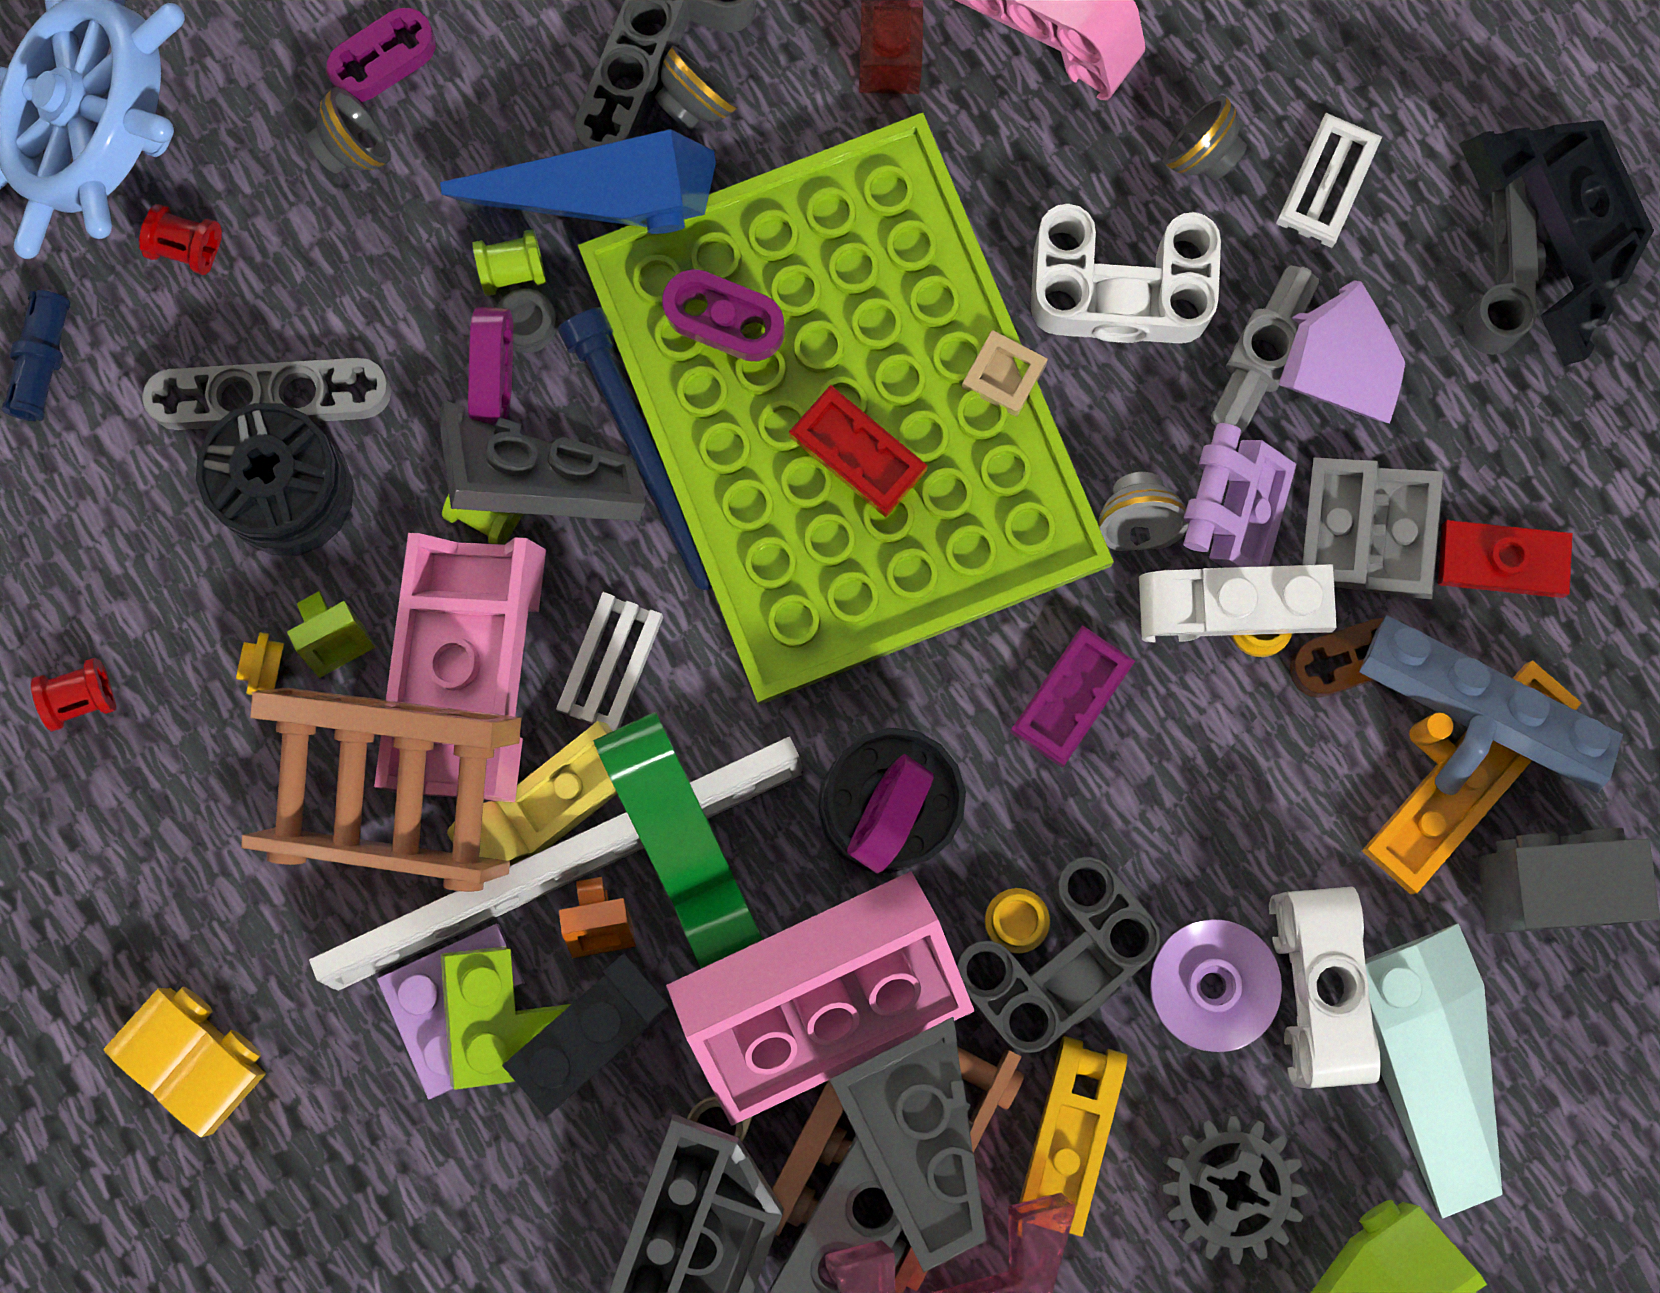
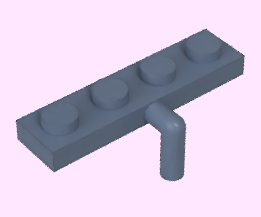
(1491, 709)

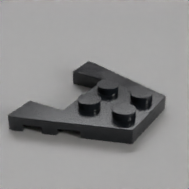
(1587, 210)

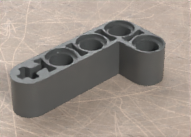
(642, 57)

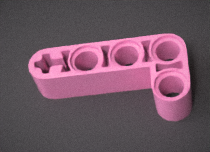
(1095, 37)

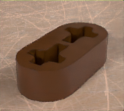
(1329, 646)

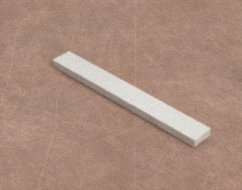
(542, 873)

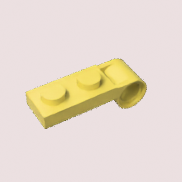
(547, 802)

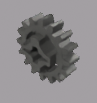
(1223, 1219)

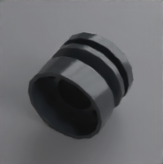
(304, 500)
(856, 775)

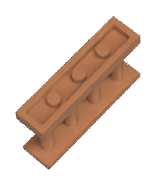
(414, 733)
(825, 1142)

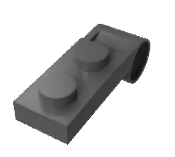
(1517, 270)

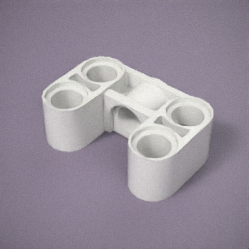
(1123, 300)
(1335, 1041)

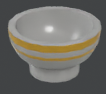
(1142, 502)

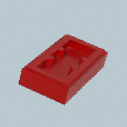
(858, 451)
(1505, 559)

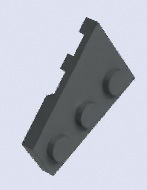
(521, 474)
(918, 1139)

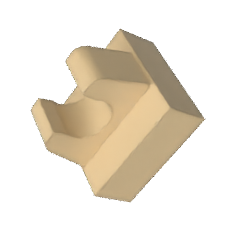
(997, 376)

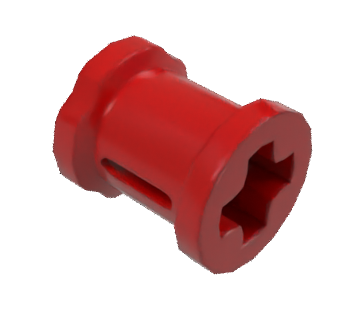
(180, 239)
(73, 694)

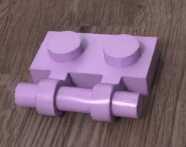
(1253, 505)

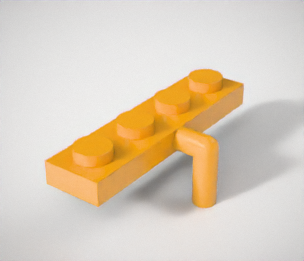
(1435, 823)

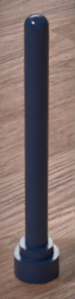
(589, 338)

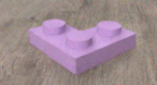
(419, 1011)

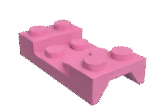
(462, 647)

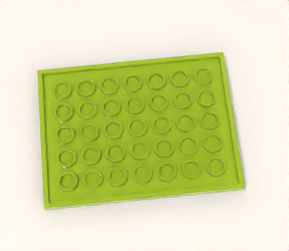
(891, 311)

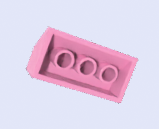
(819, 997)

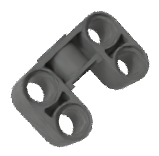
(1076, 978)

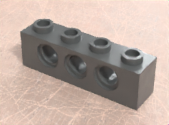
(837, 1227)

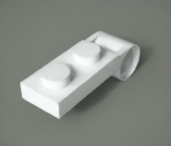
(1237, 601)

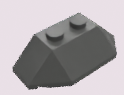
(700, 1218)

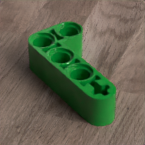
(678, 839)

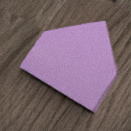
(1346, 356)

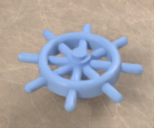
(81, 108)

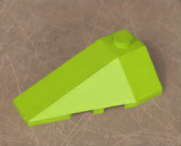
(1399, 1254)

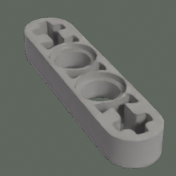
(268, 386)

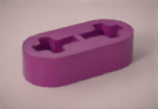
(379, 51)
(490, 364)
(890, 813)

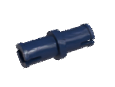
(36, 355)

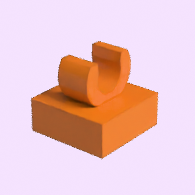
(596, 923)

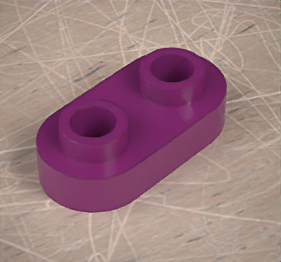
(727, 313)

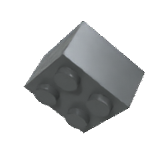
(1577, 884)

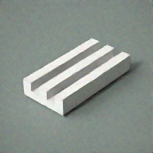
(1308, 224)
(629, 612)

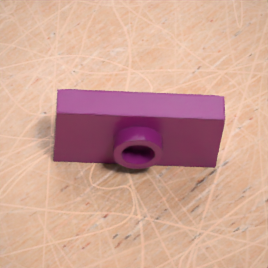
(1072, 696)

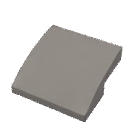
(1374, 526)

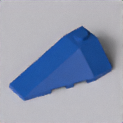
(631, 182)

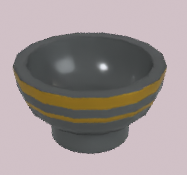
(687, 95)
(336, 132)
(1217, 143)

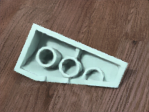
(1438, 1064)

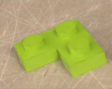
(482, 1016)

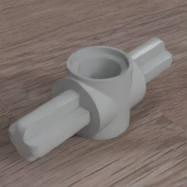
(1274, 324)

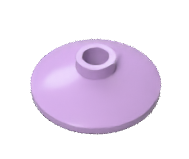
(1249, 980)

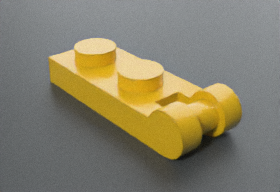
(1074, 1128)

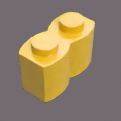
(186, 1059)

